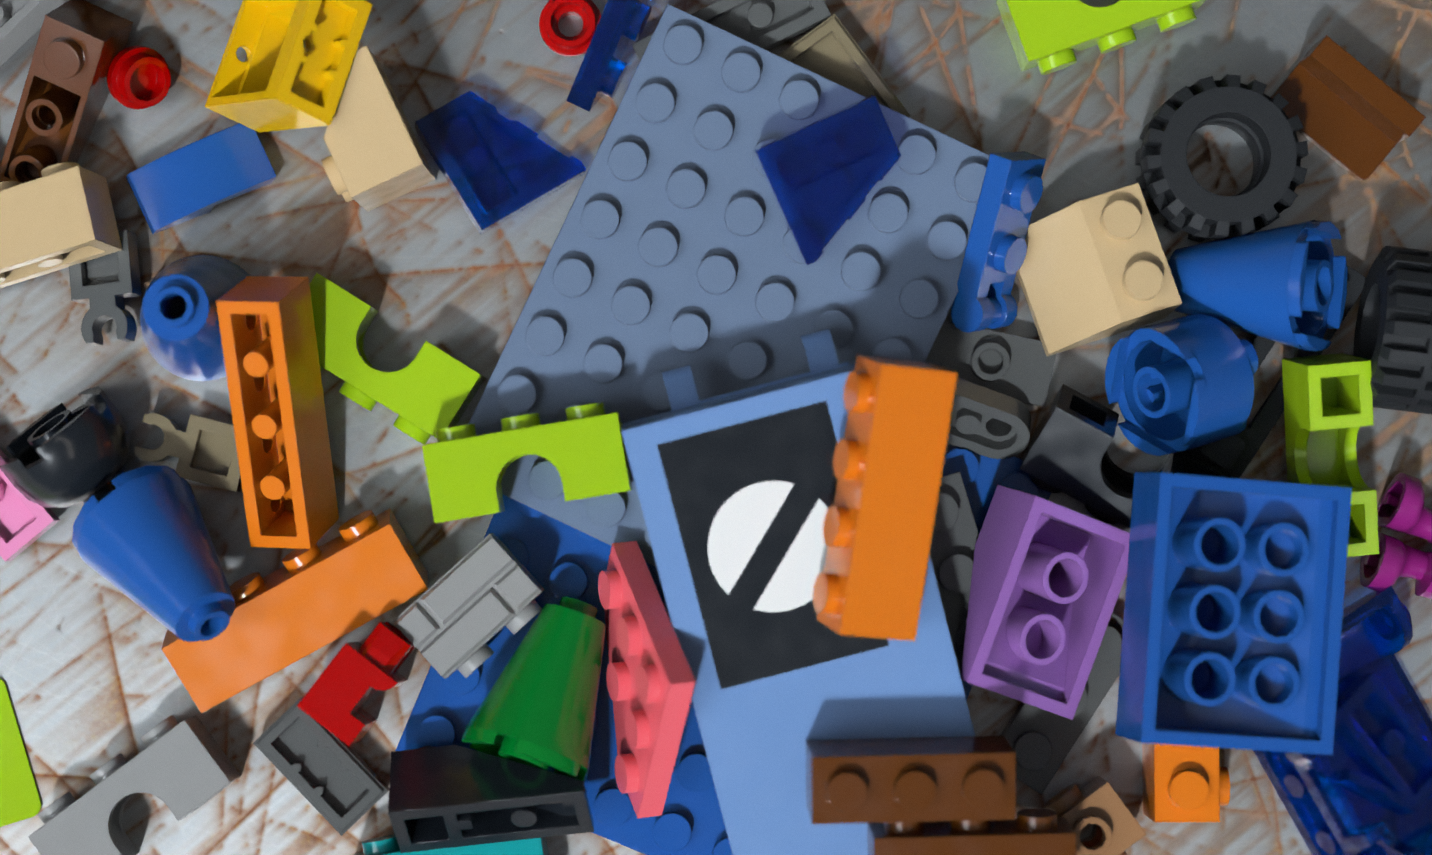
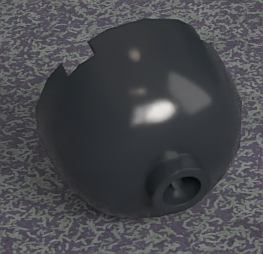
(69, 453)

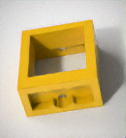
(280, 79)

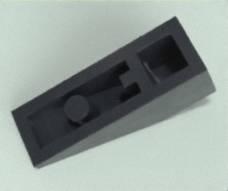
(475, 798)

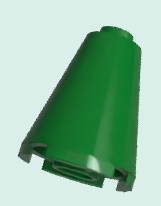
(546, 694)

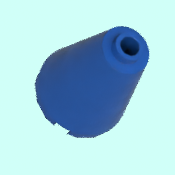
(1267, 282)
(182, 315)
(157, 551)

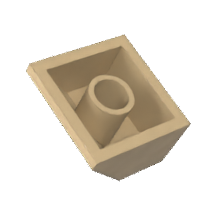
(372, 141)
(1096, 271)

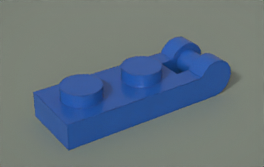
(997, 242)

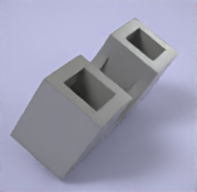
(178, 767)

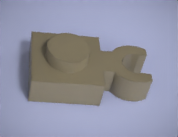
(204, 451)

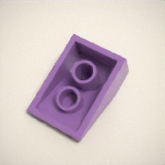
(1040, 599)

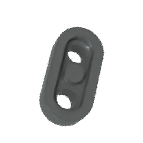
(988, 422)

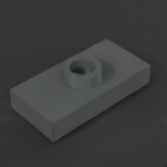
(995, 361)
(322, 768)

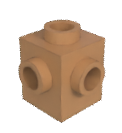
(1099, 805)

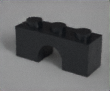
(1072, 457)

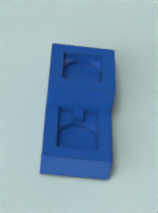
(200, 176)

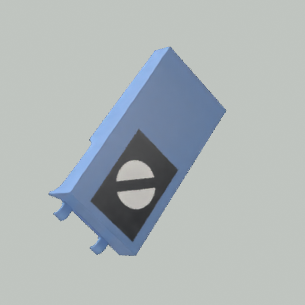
(737, 536)

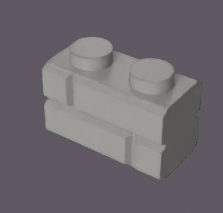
(470, 607)

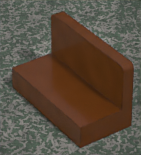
(1346, 109)

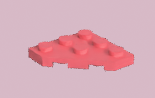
(643, 678)

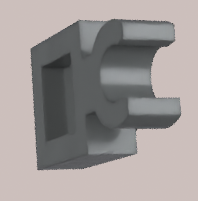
(104, 285)

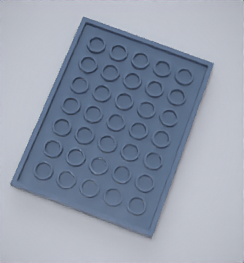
(692, 264)

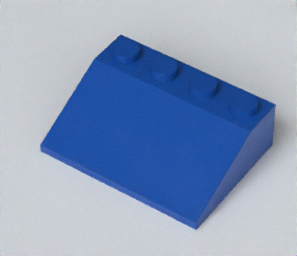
(1233, 613)

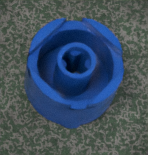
(1181, 383)

